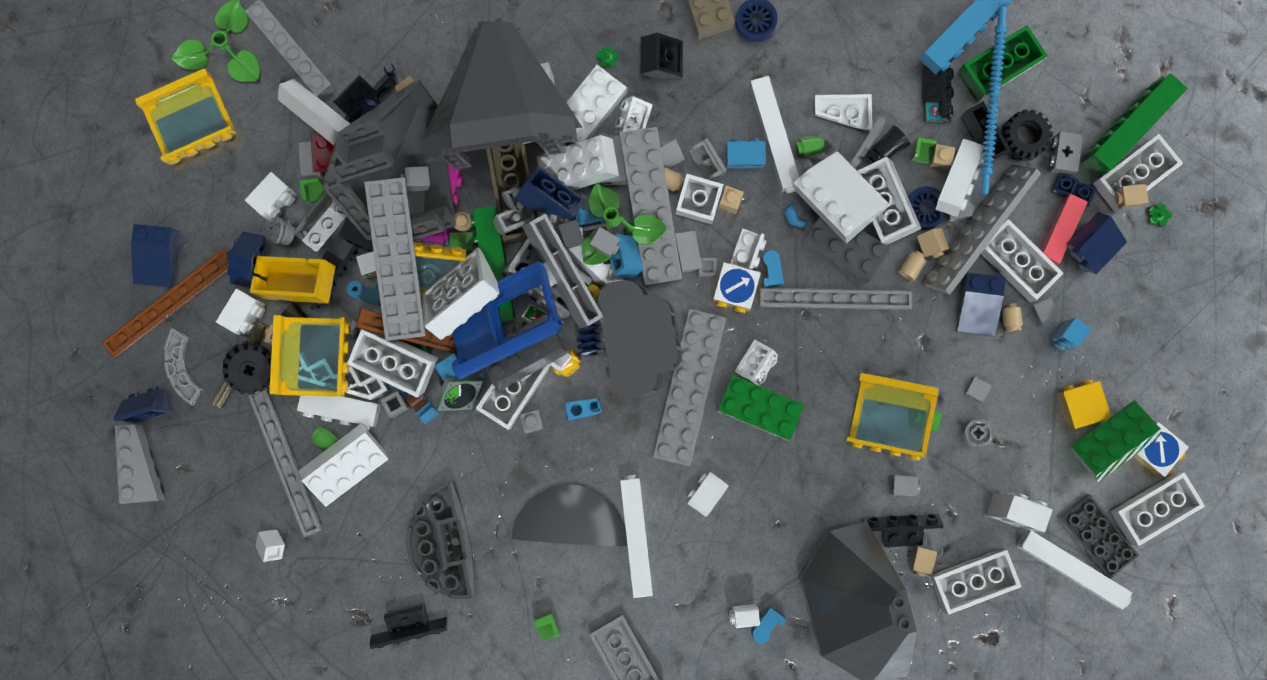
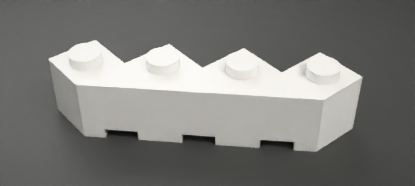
(600, 273)
(370, 388)

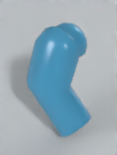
(792, 217)

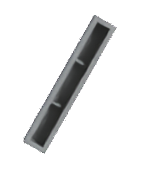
(290, 50)
(568, 279)

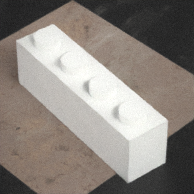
(960, 178)
(340, 408)

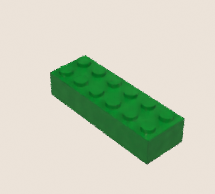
(1133, 124)
(494, 252)

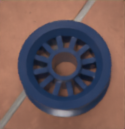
(763, 35)
(934, 194)

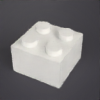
(271, 197)
(699, 199)
(241, 313)

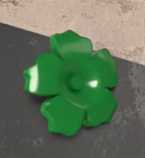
(607, 57)
(1159, 215)

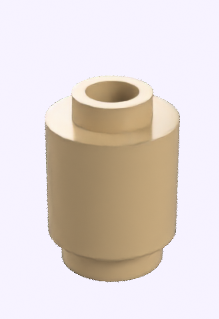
(673, 180)
(1012, 318)

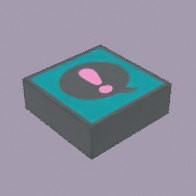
(933, 112)

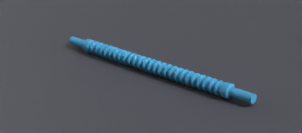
(1000, 30)

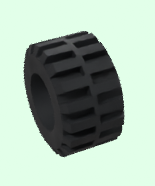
(1037, 125)

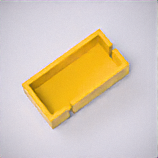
(293, 279)

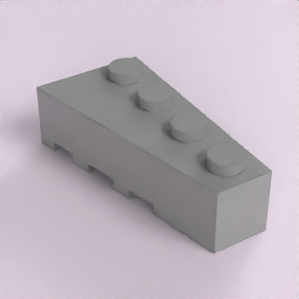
(135, 466)

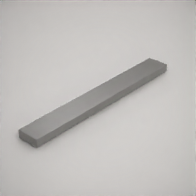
(835, 298)
(285, 463)

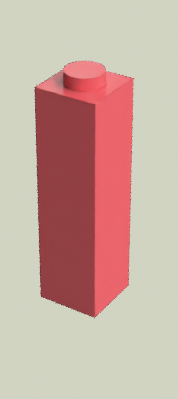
(1063, 228)

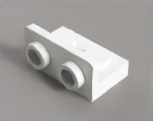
(633, 115)
(747, 249)
(757, 363)

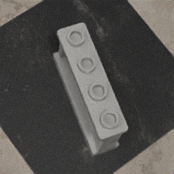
(319, 222)
(537, 292)

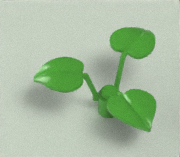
(231, 18)
(605, 203)

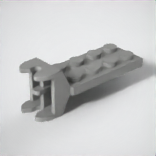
(622, 651)

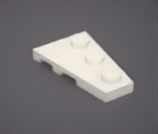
(850, 110)

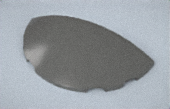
(570, 517)
(441, 544)

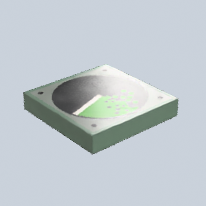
(458, 393)

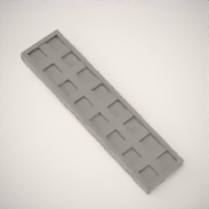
(650, 197)
(981, 228)
(395, 258)
(689, 388)

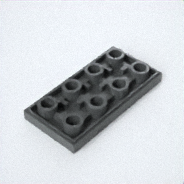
(1098, 536)

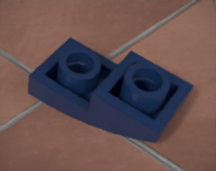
(1070, 185)

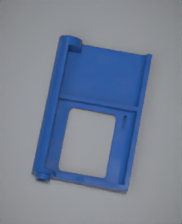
(482, 337)

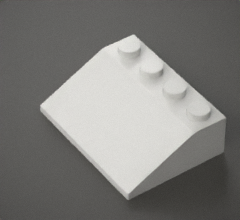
(840, 196)
(459, 295)

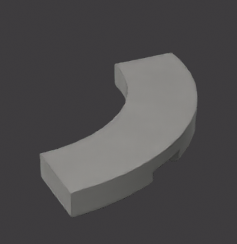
(872, 136)
(176, 367)

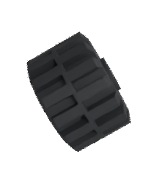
(234, 366)

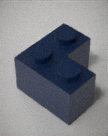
(243, 258)

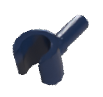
(392, 74)

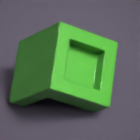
(922, 150)
(311, 189)
(463, 240)
(547, 626)

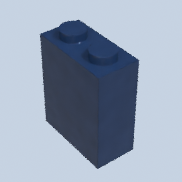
(1096, 243)

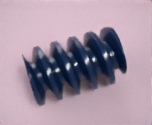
(588, 340)

